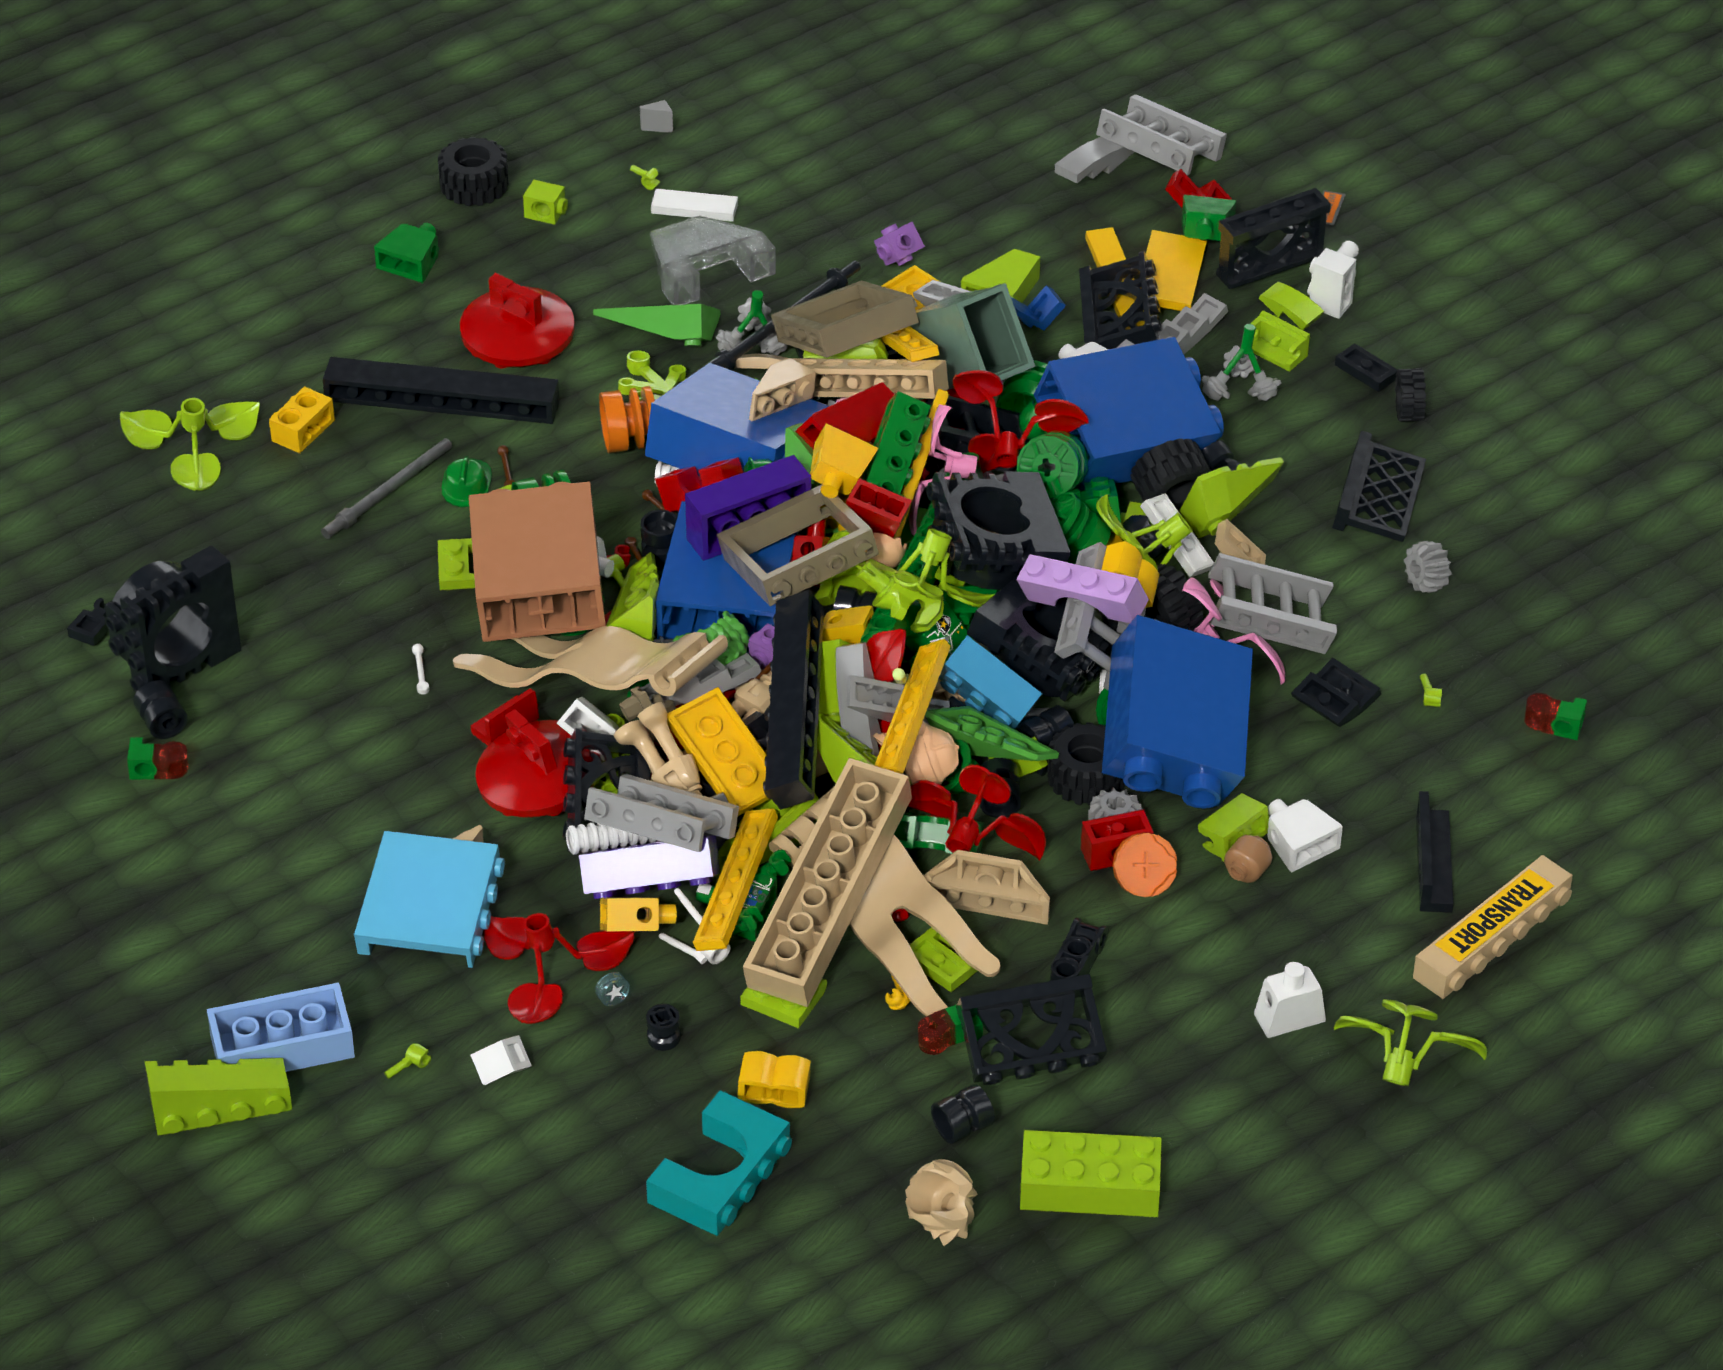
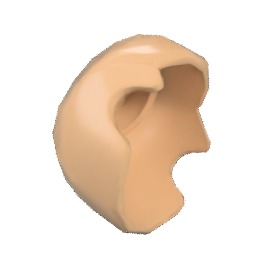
(889, 550)

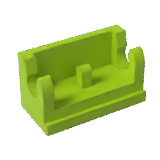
(1279, 341)
(1233, 820)

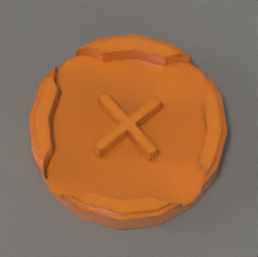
(1145, 864)

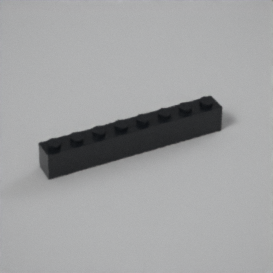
(441, 390)
(794, 700)

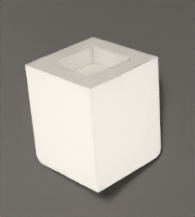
(501, 1059)

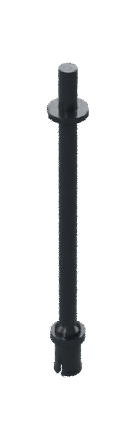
(835, 280)

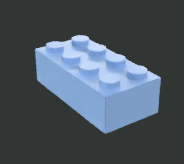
(299, 1026)

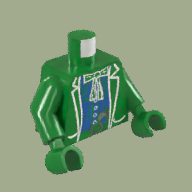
(760, 896)

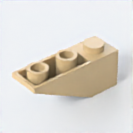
(781, 388)

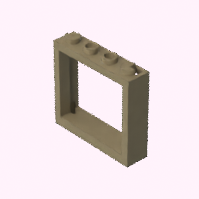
(845, 318)
(785, 520)

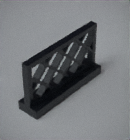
(1358, 476)

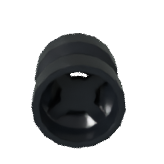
(663, 1027)

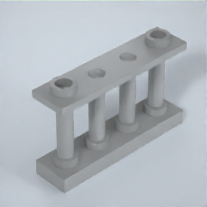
(1161, 134)
(1080, 618)
(1268, 622)
(661, 812)

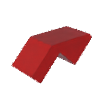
(1182, 185)

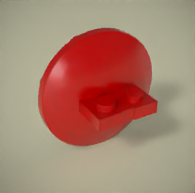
(516, 325)
(526, 768)

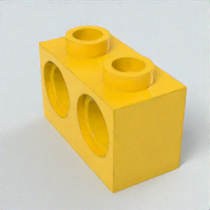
(301, 419)

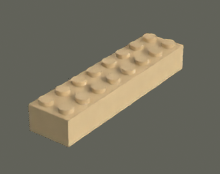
(827, 882)

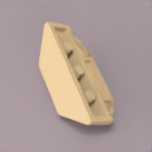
(990, 886)

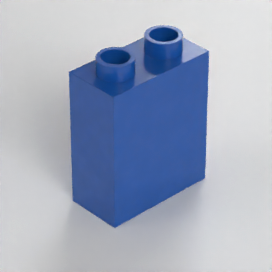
(1132, 402)
(709, 421)
(698, 591)
(1177, 712)

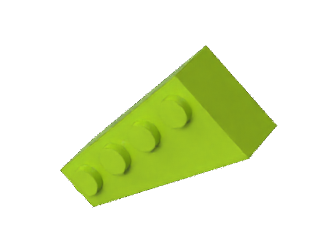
(216, 1092)

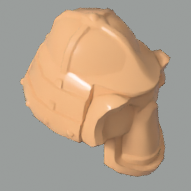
(932, 755)

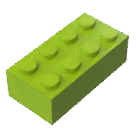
(1090, 1173)

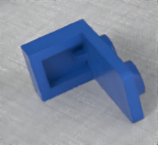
(1041, 310)

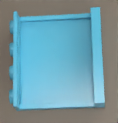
(430, 895)

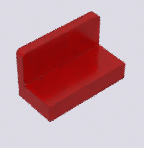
(495, 723)

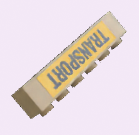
(1492, 927)

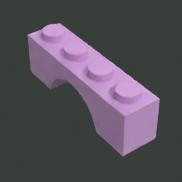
(1111, 593)

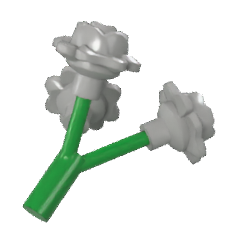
(753, 315)
(1241, 362)

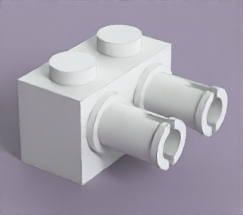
(1334, 279)

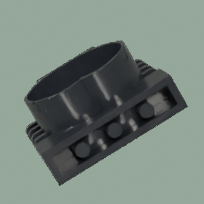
(1013, 508)
(199, 633)
(1025, 640)

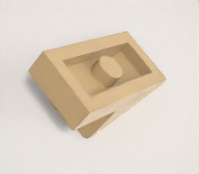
(1234, 543)

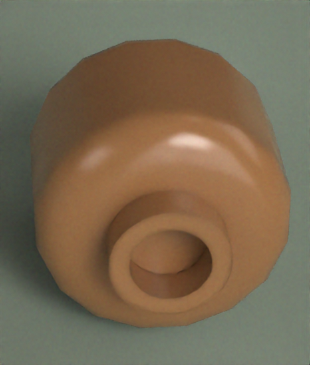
(1248, 858)

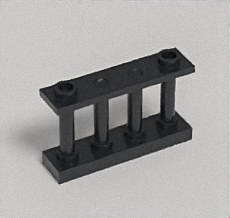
(973, 419)

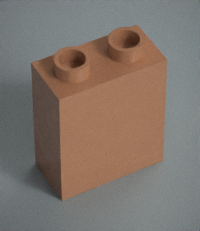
(536, 561)

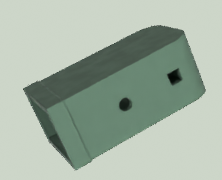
(977, 333)

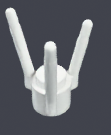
(712, 956)

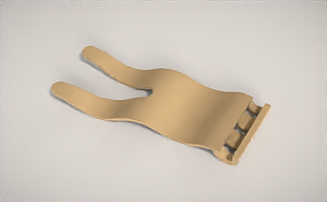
(606, 659)
(894, 887)

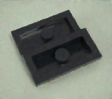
(1336, 693)

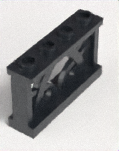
(1255, 225)
(1107, 280)
(578, 787)
(1062, 995)

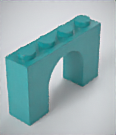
(715, 1199)

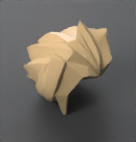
(941, 1199)

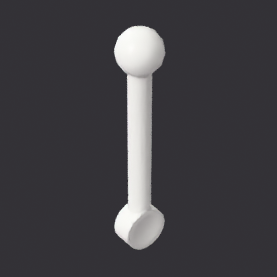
(422, 686)

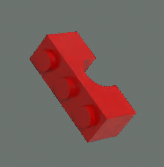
(676, 483)

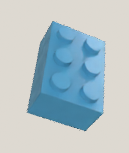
(988, 684)

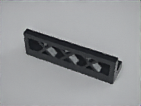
(1433, 857)

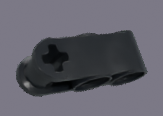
(1078, 950)

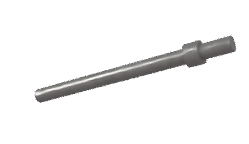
(348, 516)

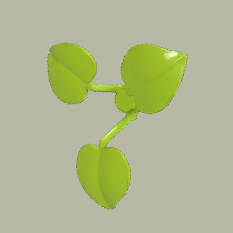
(196, 472)
(1169, 532)
(933, 551)
(1400, 1062)

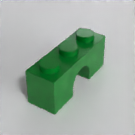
(928, 832)

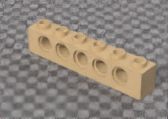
(852, 376)

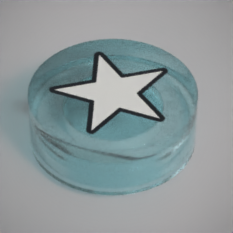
(612, 989)

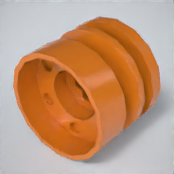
(626, 419)

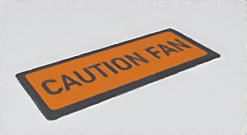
(1336, 201)

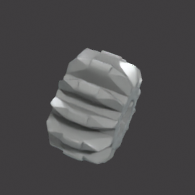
(1427, 566)
(1112, 804)

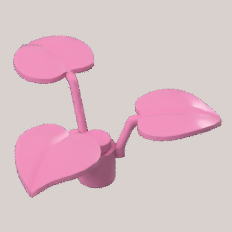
(954, 463)
(1195, 588)

